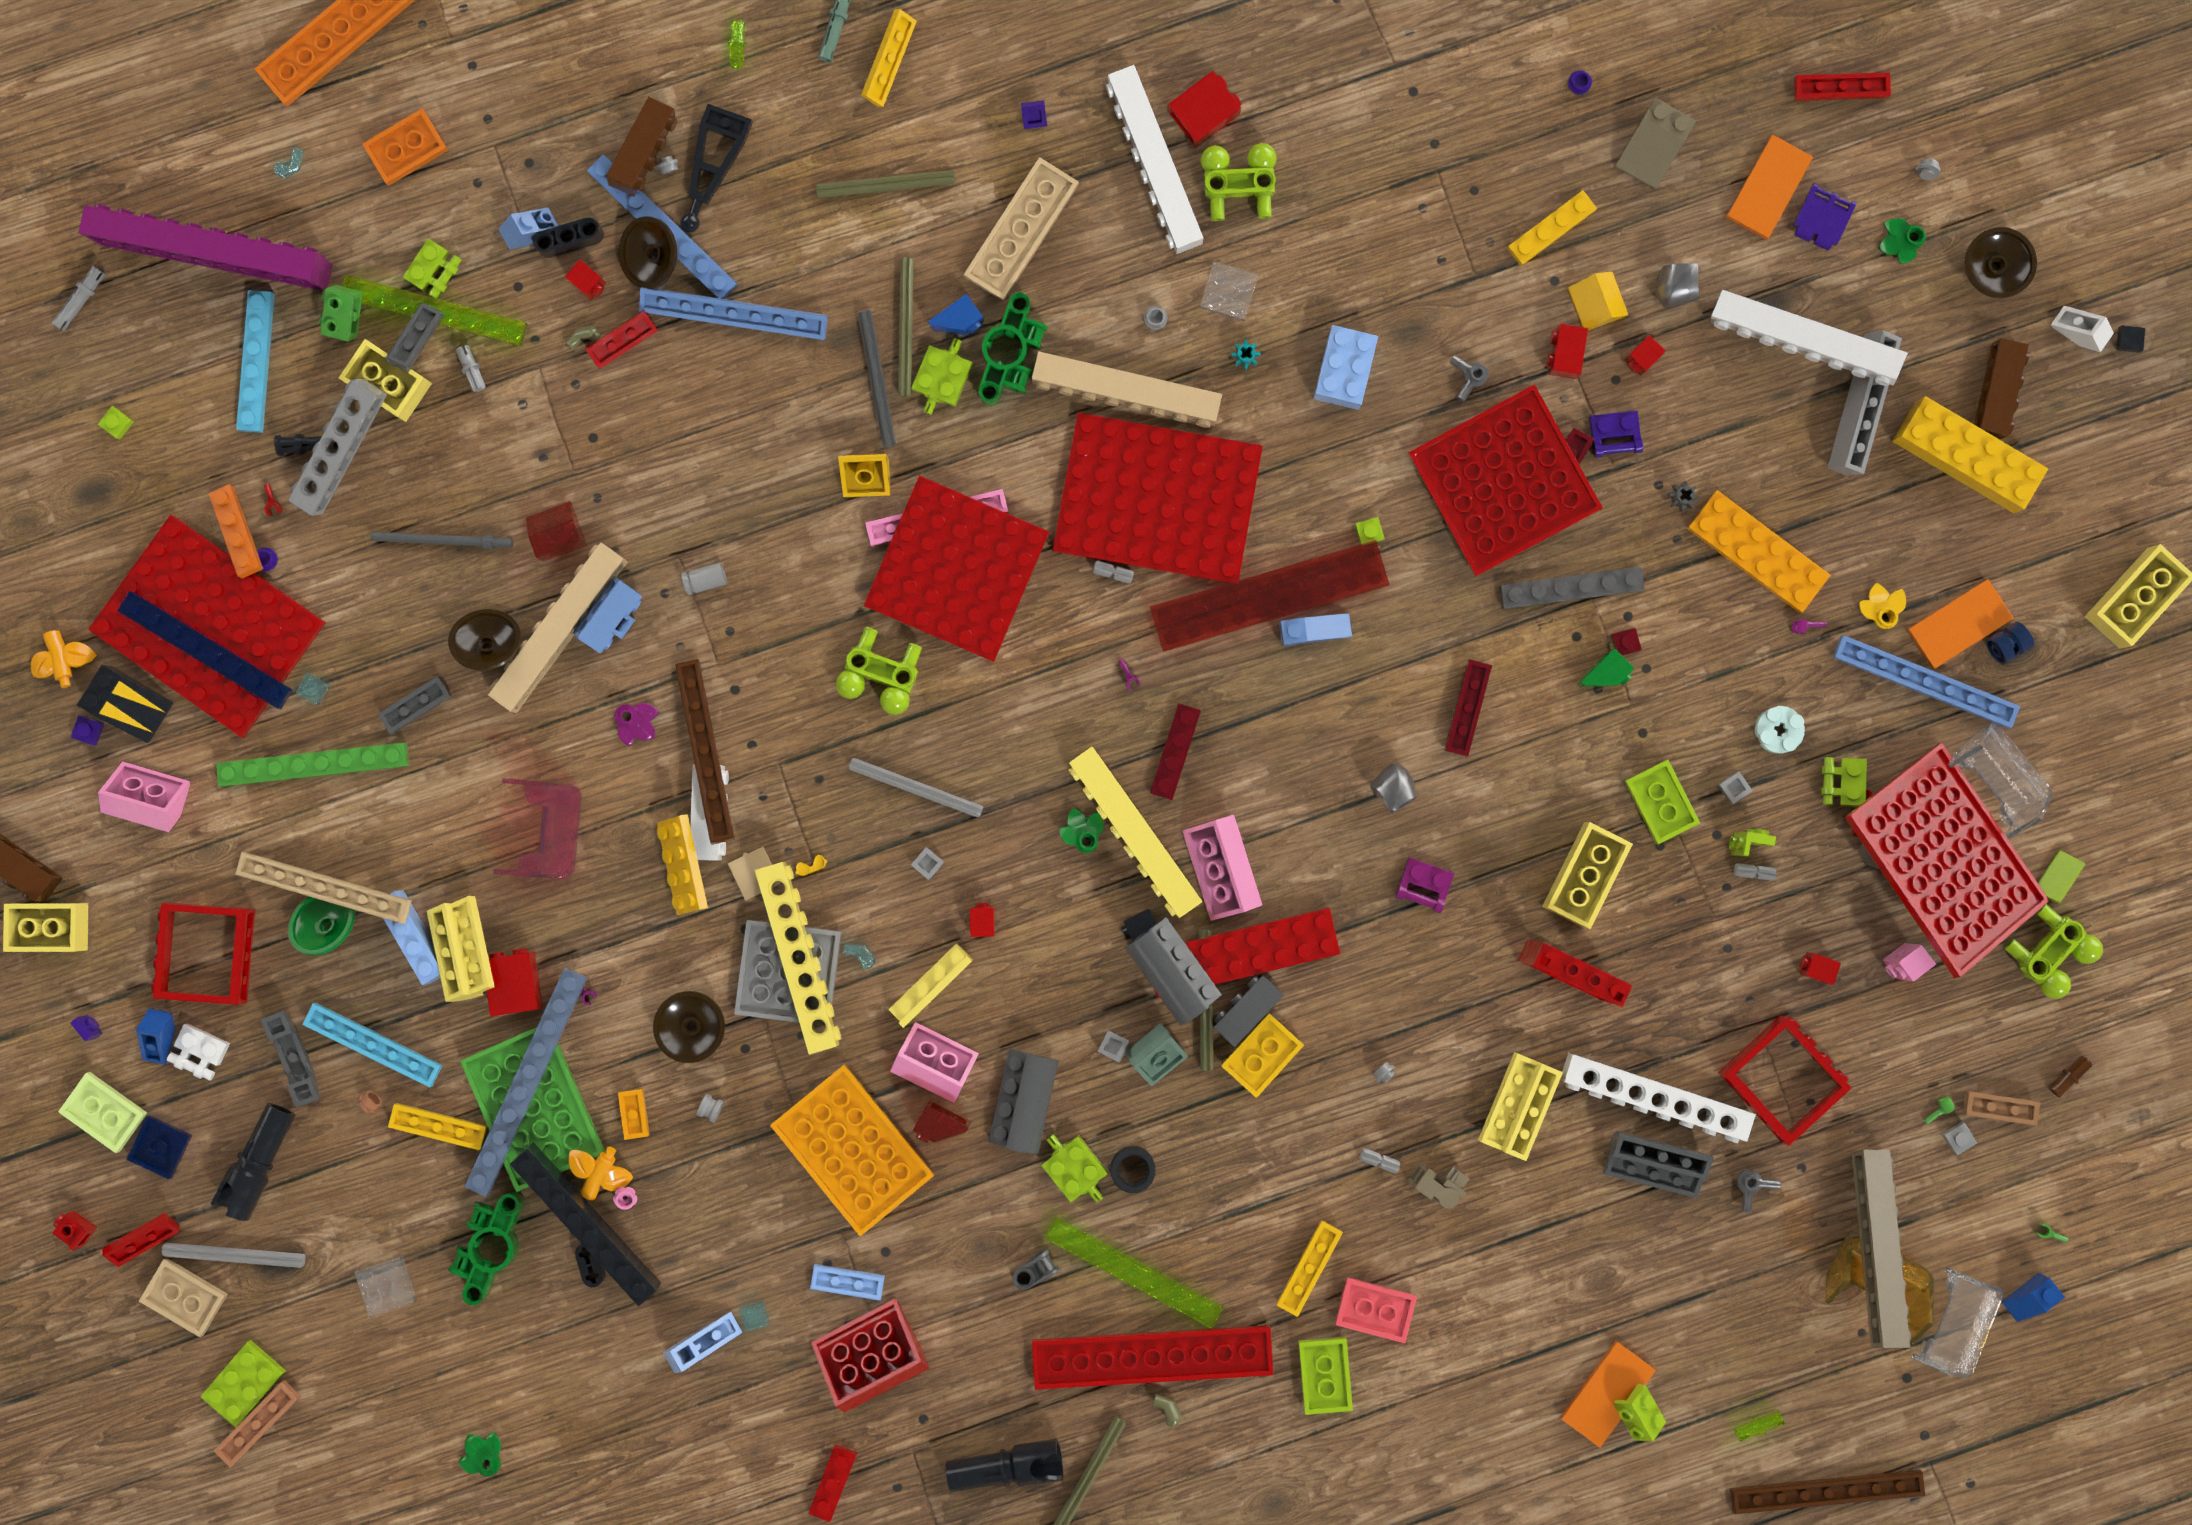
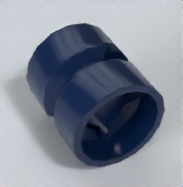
(2013, 641)

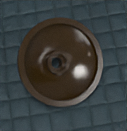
(648, 252)
(2010, 253)
(484, 630)
(676, 1037)

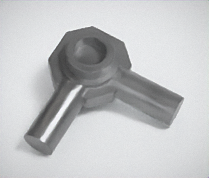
(1474, 376)
(1750, 1183)

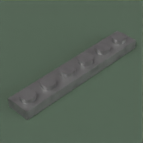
(1572, 587)

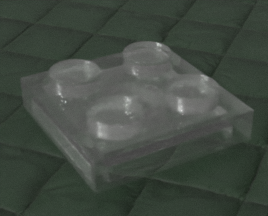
(1229, 291)
(385, 1286)

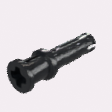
(296, 444)

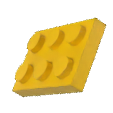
(1262, 1055)

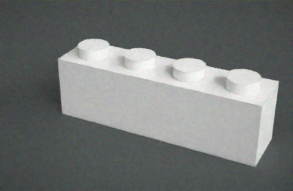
(698, 825)

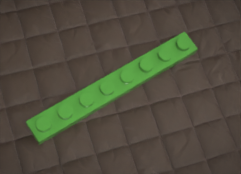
(312, 764)

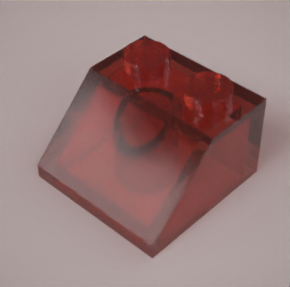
(555, 532)
(939, 1123)

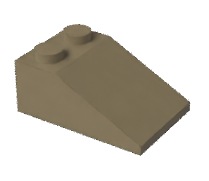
(1655, 143)

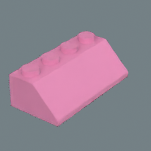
(1222, 868)

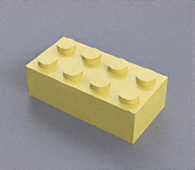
(2139, 596)
(1587, 875)

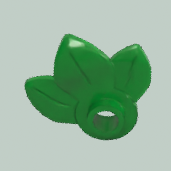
(1898, 240)
(1082, 827)
(478, 1452)

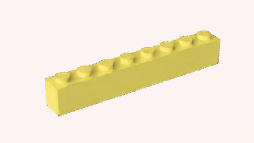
(1135, 832)

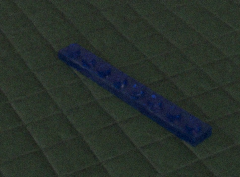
(205, 650)

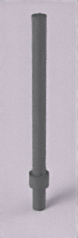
(486, 541)

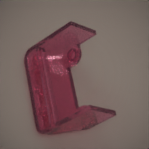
(558, 830)

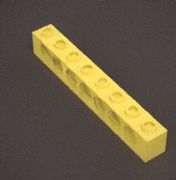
(814, 1040)

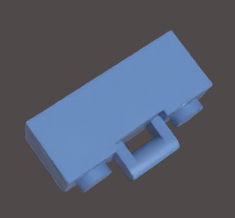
(606, 613)

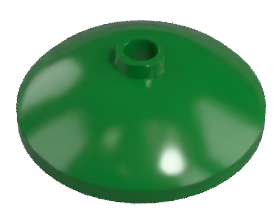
(319, 926)

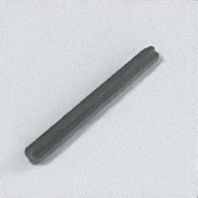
(877, 379)

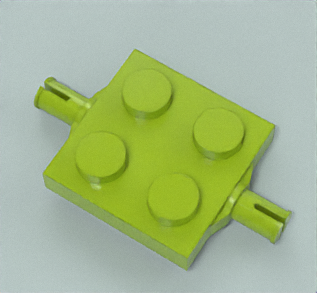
(942, 376)
(1074, 1168)

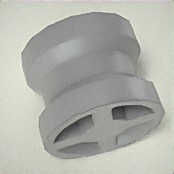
(710, 1108)

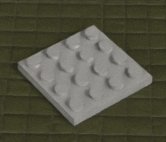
(762, 979)

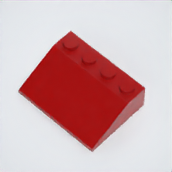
(869, 1356)

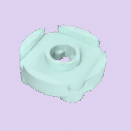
(1791, 723)

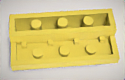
(460, 949)
(1520, 1106)

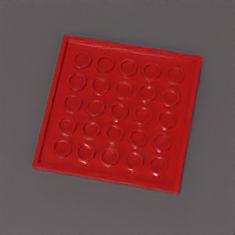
(1505, 480)
(956, 568)

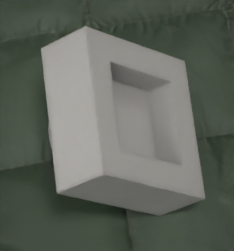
(1735, 787)
(927, 863)
(1114, 1046)
(1959, 1138)

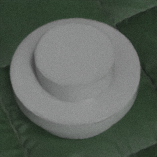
(667, 165)
(1928, 169)
(1155, 318)
(1384, 1073)

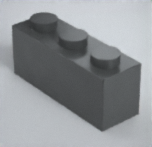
(1247, 1009)

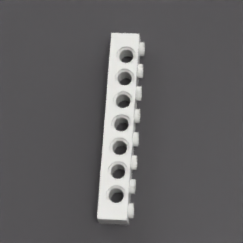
(1739, 1120)

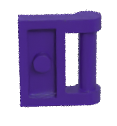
(1615, 426)

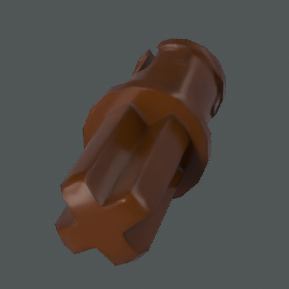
(2070, 1076)

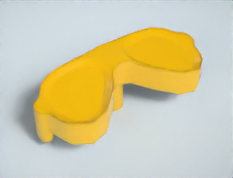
(818, 863)

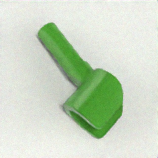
(1946, 1106)
(2049, 1233)

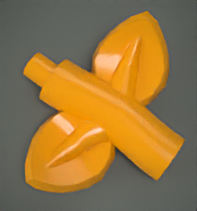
(60, 658)
(598, 1172)

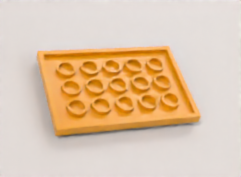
(852, 1150)

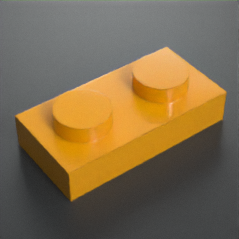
(633, 1114)

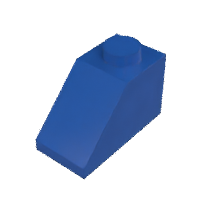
(958, 318)
(156, 1035)
(2033, 1298)

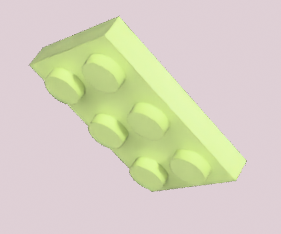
(102, 1112)

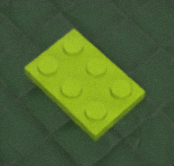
(1662, 802)
(1325, 1375)
(243, 1383)

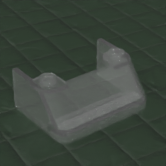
(2008, 776)
(1962, 1326)

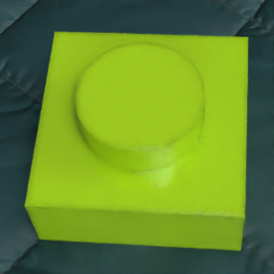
(115, 422)
(1369, 530)

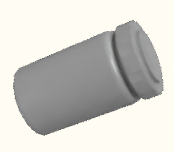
(704, 578)

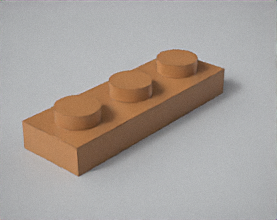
(2001, 1108)

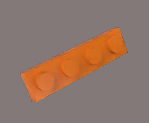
(235, 531)

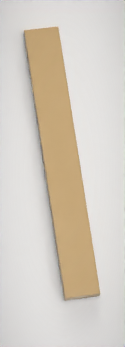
(323, 887)

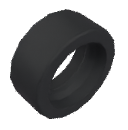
(1135, 1187)

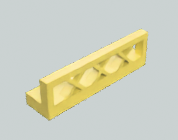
(930, 984)

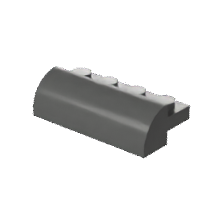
(1173, 971)
(1023, 1101)
(1657, 1164)

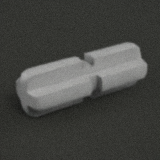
(1108, 570)
(1751, 871)
(1376, 1159)

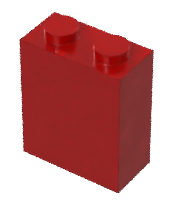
(1204, 108)
(514, 982)

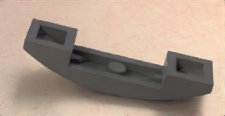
(293, 1058)

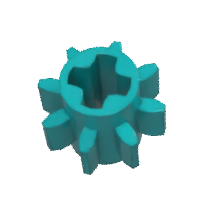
(1246, 361)

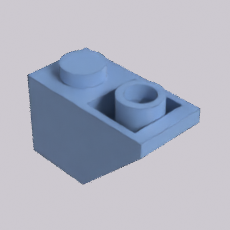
(521, 227)

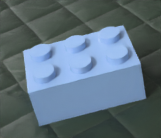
(1345, 367)

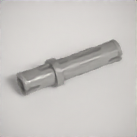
(78, 298)

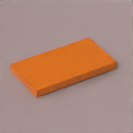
(1769, 187)
(1960, 624)
(1612, 1379)

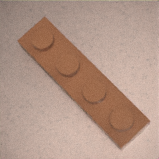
(257, 1423)

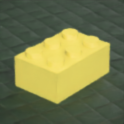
(402, 388)
(45, 927)

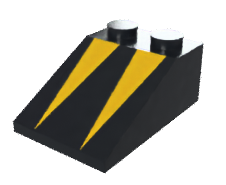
(125, 703)

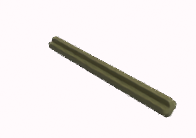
(885, 184)
(905, 327)
(1206, 1027)
(1091, 1471)

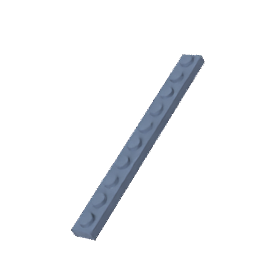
(526, 1082)

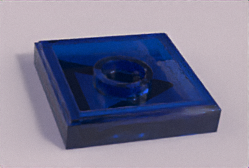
(159, 1147)

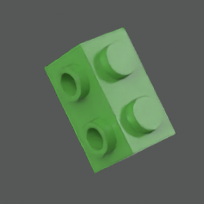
(341, 312)

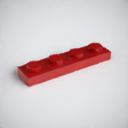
(1842, 86)

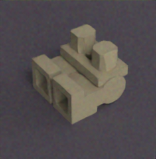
(1445, 1190)

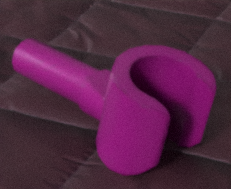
(1800, 626)
(1128, 674)
(584, 992)

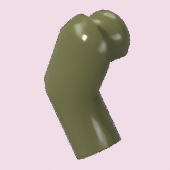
(581, 334)
(1170, 1407)

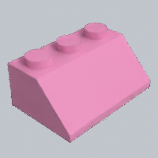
(144, 796)
(934, 1062)

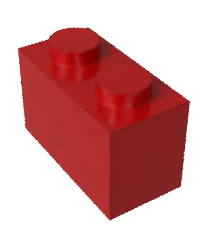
(1567, 351)

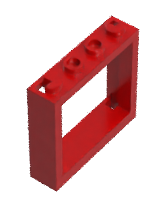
(241, 953)
(1575, 972)
(1729, 1072)

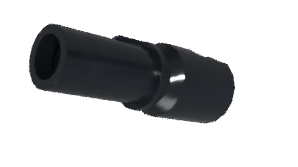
(248, 1177)
(1024, 1465)

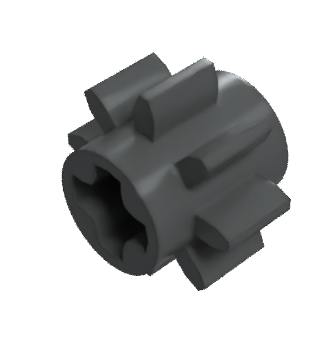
(1690, 496)

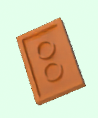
(405, 147)

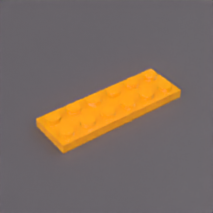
(1758, 551)

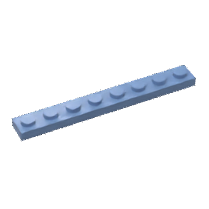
(687, 251)
(733, 313)
(1926, 681)

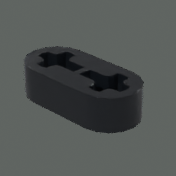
(585, 1269)

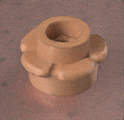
(370, 1102)

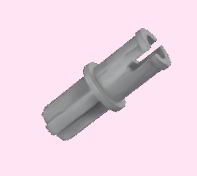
(470, 368)

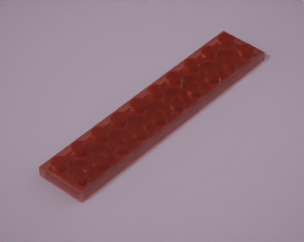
(1269, 596)

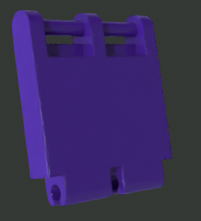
(1823, 218)

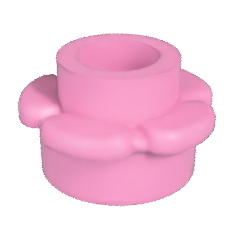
(625, 1203)

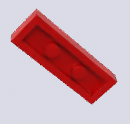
(621, 339)
(141, 1240)
(832, 1483)

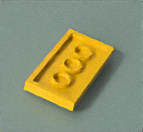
(681, 864)

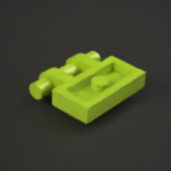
(427, 264)
(1852, 781)

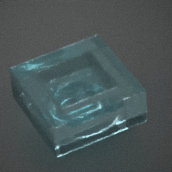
(312, 688)
(754, 1316)

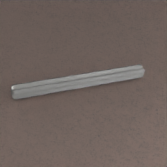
(915, 787)
(233, 1255)

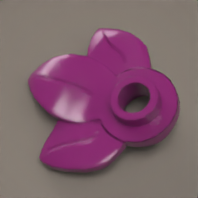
(638, 725)

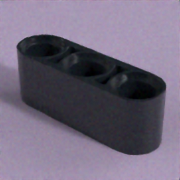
(557, 234)

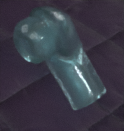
(290, 167)
(862, 952)

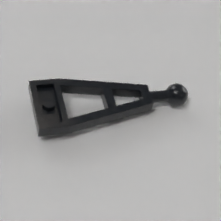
(724, 124)

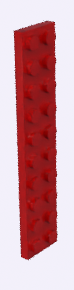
(1152, 1357)

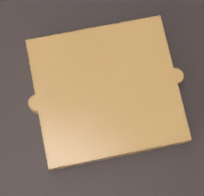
(744, 871)

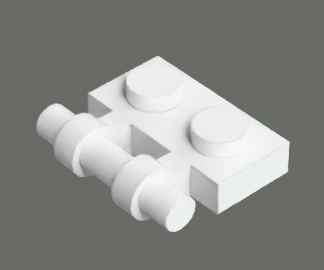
(202, 1045)

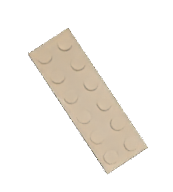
(1021, 229)

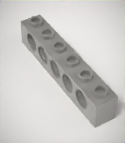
(348, 442)

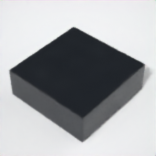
(2130, 339)

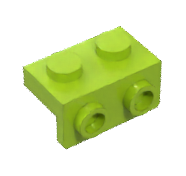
(1741, 841)
(1641, 1414)

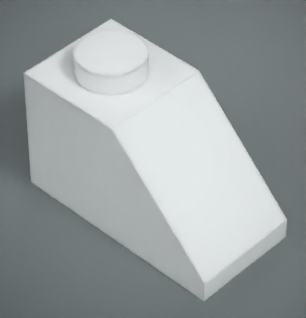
(2083, 328)

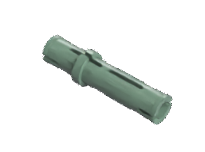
(833, 31)

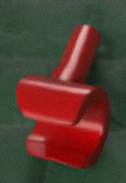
(271, 501)

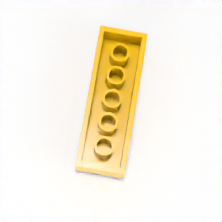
(1970, 455)

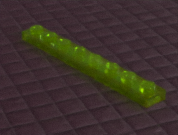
(455, 315)
(1133, 1272)

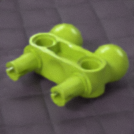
(1239, 182)
(881, 670)
(2053, 951)

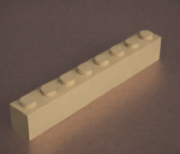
(1127, 389)
(556, 629)

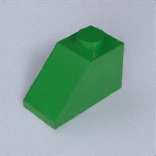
(1608, 671)

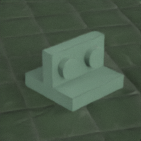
(1155, 1054)

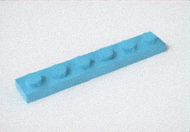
(255, 361)
(372, 1044)

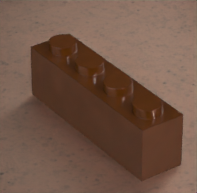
(641, 147)
(2001, 387)
(25, 872)

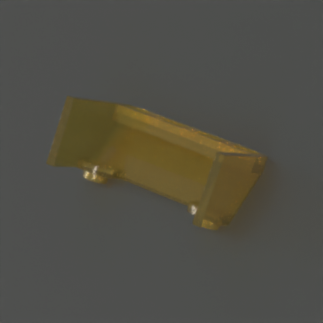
(1919, 1291)

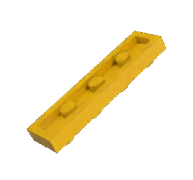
(888, 58)
(1552, 228)
(438, 1126)
(1309, 1268)

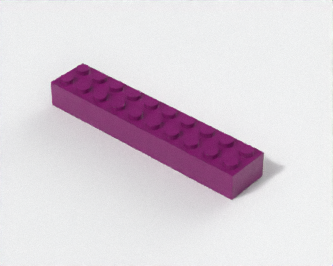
(205, 248)

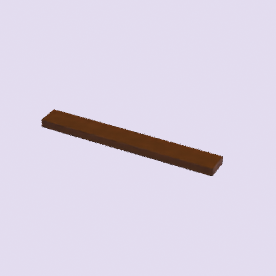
(705, 752)
(1827, 1491)

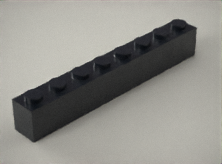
(585, 1224)

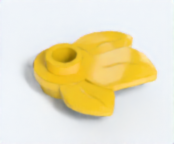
(1881, 603)

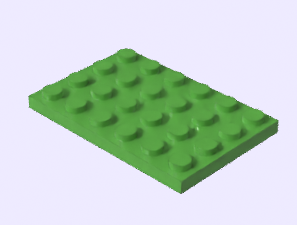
(557, 1113)

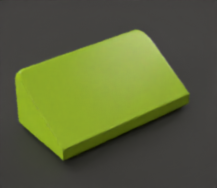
(2060, 876)

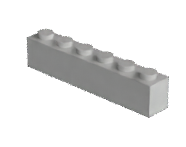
(1860, 417)

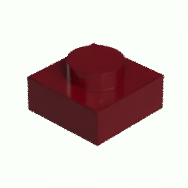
(1626, 641)

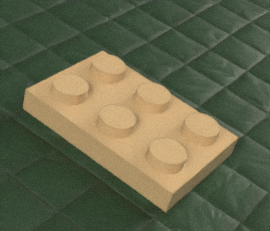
(183, 1297)

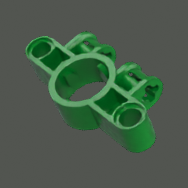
(1013, 325)
(470, 1263)

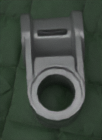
(1036, 1270)

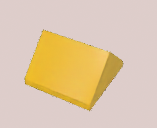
(1597, 300)
(865, 475)

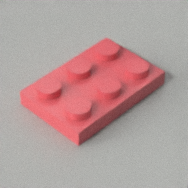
(1375, 1310)

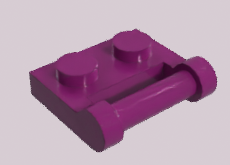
(1428, 878)

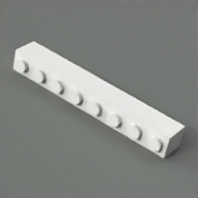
(1155, 160)
(1808, 338)

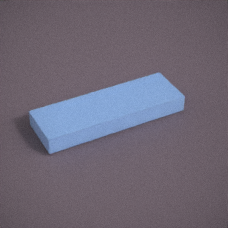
(847, 1282)

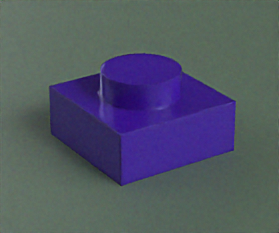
(1034, 114)
(87, 730)
(86, 1027)

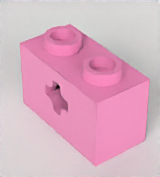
(1908, 962)

